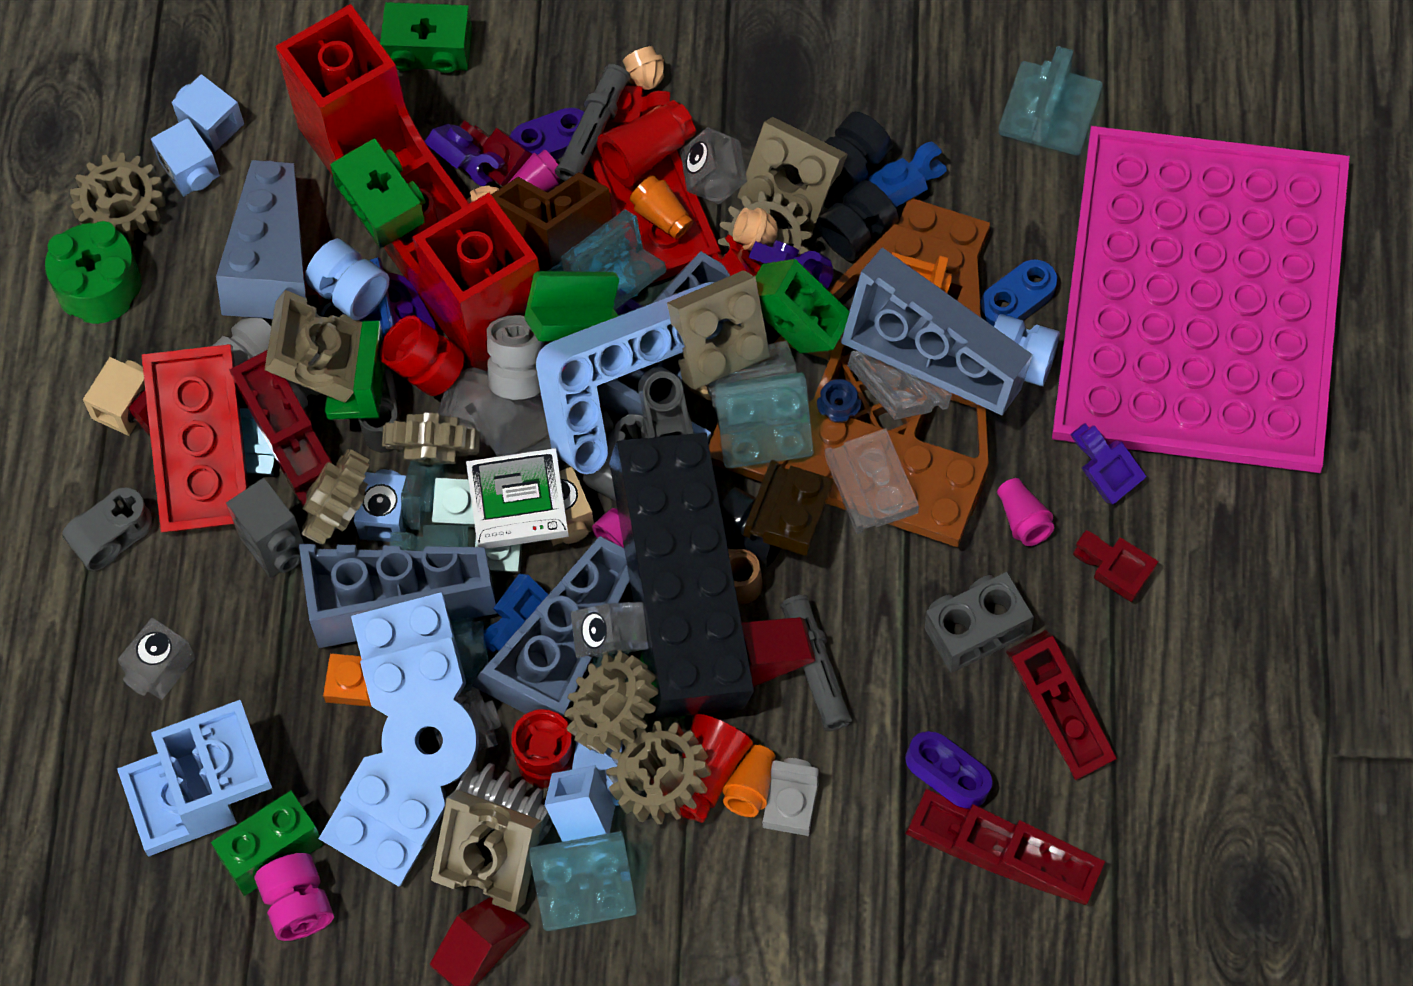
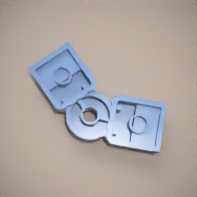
(400, 793)

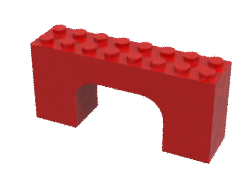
(465, 256)

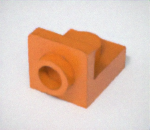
(345, 681)

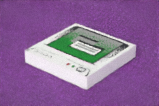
(517, 499)

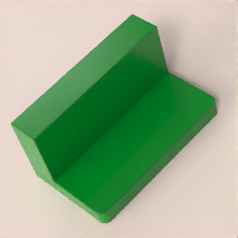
(569, 302)
(368, 378)

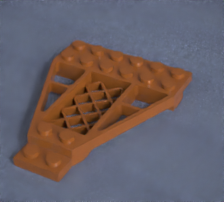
(941, 479)

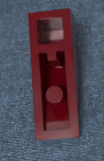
(1061, 704)

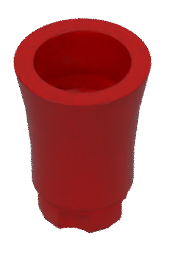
(645, 141)
(725, 750)

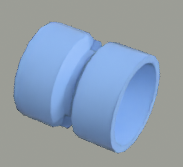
(344, 277)
(1038, 341)

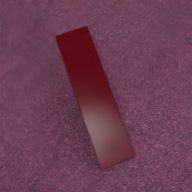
(282, 424)
(1005, 848)

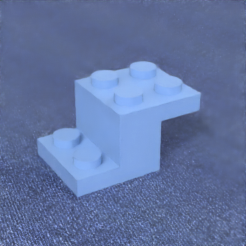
(194, 778)

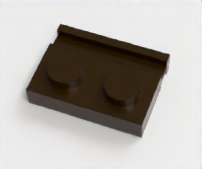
(788, 507)

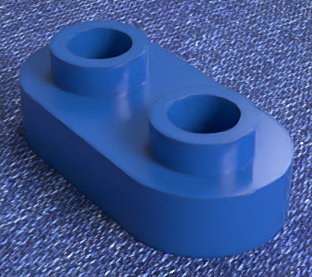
(1021, 293)

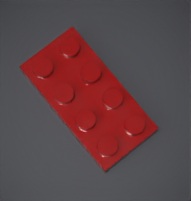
(674, 252)
(194, 436)

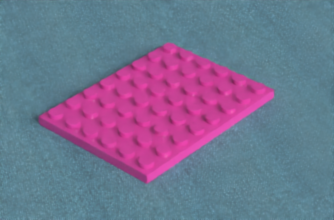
(1204, 298)

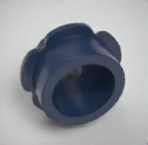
(839, 390)

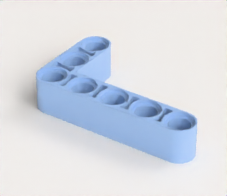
(589, 368)

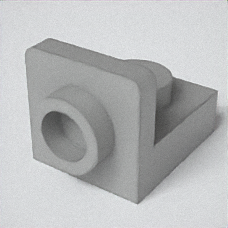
(791, 796)

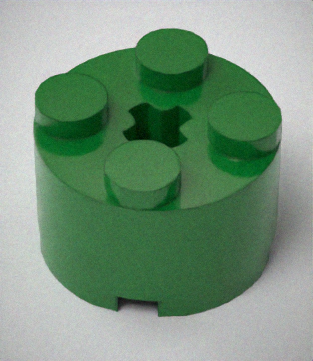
(93, 272)

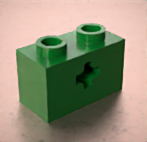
(427, 36)
(385, 213)
(800, 307)
(265, 836)

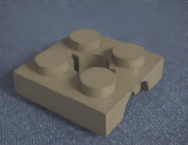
(816, 163)
(735, 346)
(292, 347)
(461, 862)

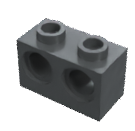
(266, 528)
(985, 630)

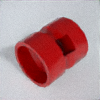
(422, 355)
(542, 746)

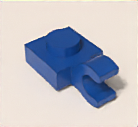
(906, 180)
(515, 608)

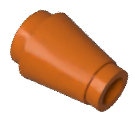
(660, 206)
(750, 782)

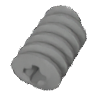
(498, 791)

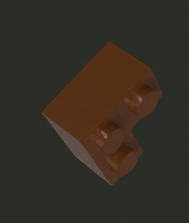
(555, 219)

